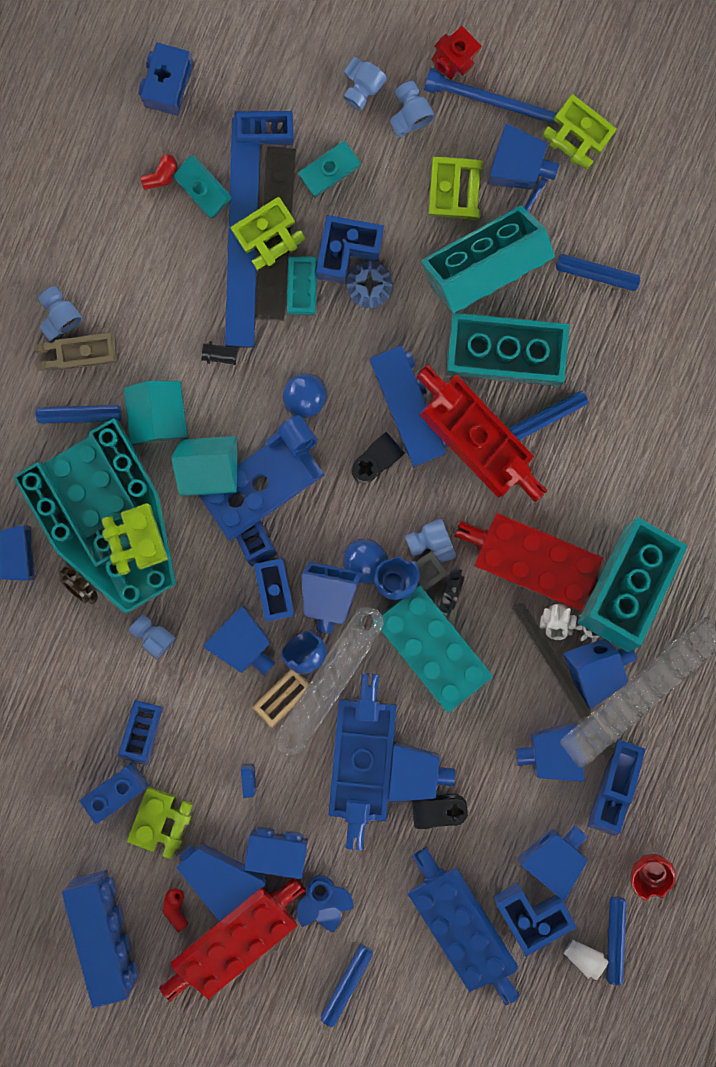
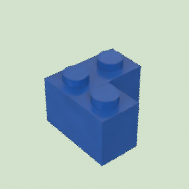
(344, 239)
(533, 925)

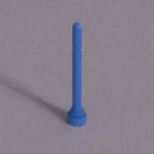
(438, 82)

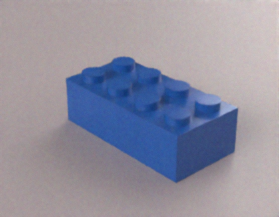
(100, 938)

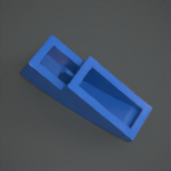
(616, 788)

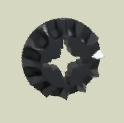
(451, 590)

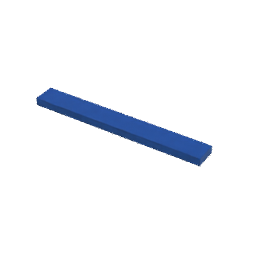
(240, 269)

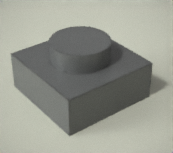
(430, 571)

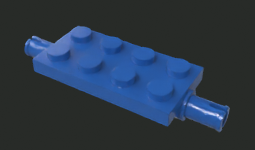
(362, 760)
(463, 928)

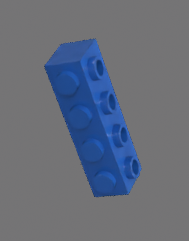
(406, 402)

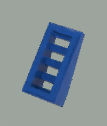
(274, 117)
(261, 555)
(147, 746)

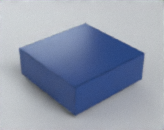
(248, 780)

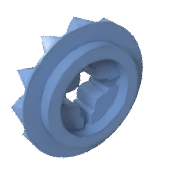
(360, 294)

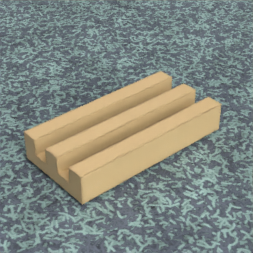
(264, 714)

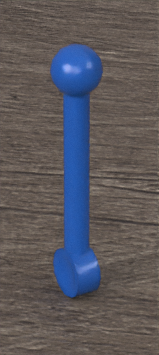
(535, 194)

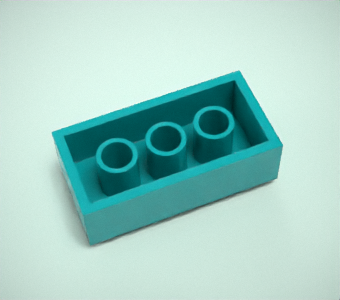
(488, 258)
(507, 349)
(633, 584)
(434, 649)

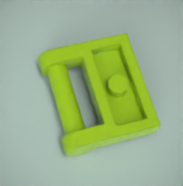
(446, 185)

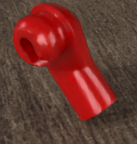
(163, 174)
(172, 907)

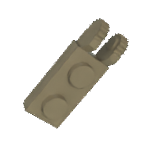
(78, 352)

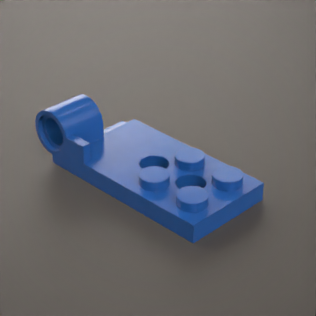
(288, 471)

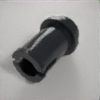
(219, 353)

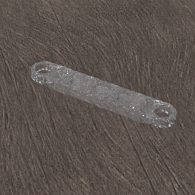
(329, 681)

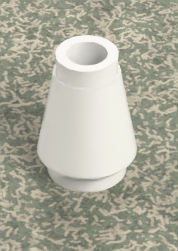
(586, 959)

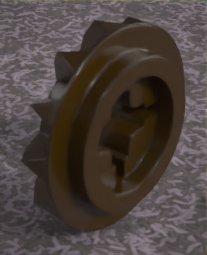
(78, 586)

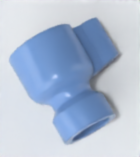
(366, 80)
(415, 112)
(61, 316)
(433, 537)
(155, 639)

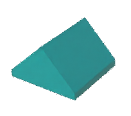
(155, 411)
(206, 466)

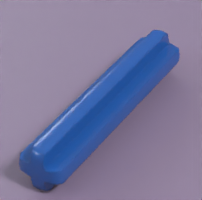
(598, 272)
(78, 414)
(549, 415)
(616, 940)
(346, 985)

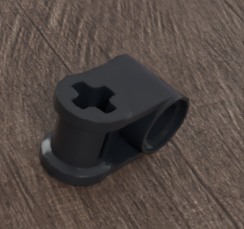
(380, 456)
(437, 811)

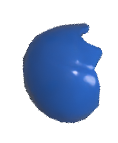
(305, 395)
(364, 557)
(396, 578)
(304, 653)

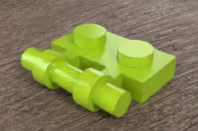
(583, 124)
(262, 226)
(142, 535)
(151, 820)

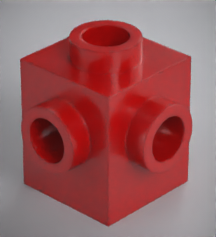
(455, 53)

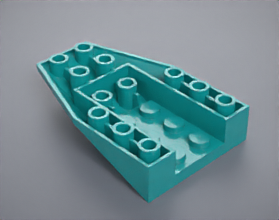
(82, 488)

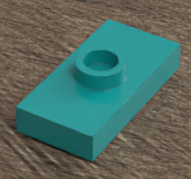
(329, 169)
(202, 186)
(302, 285)

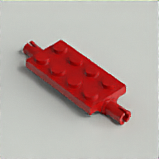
(477, 435)
(534, 560)
(234, 942)

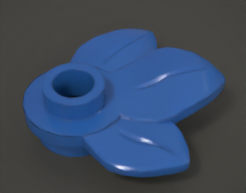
(325, 906)

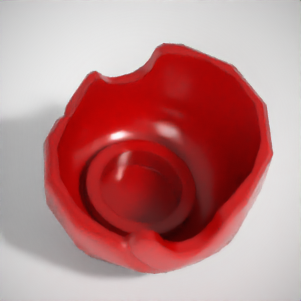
(652, 876)

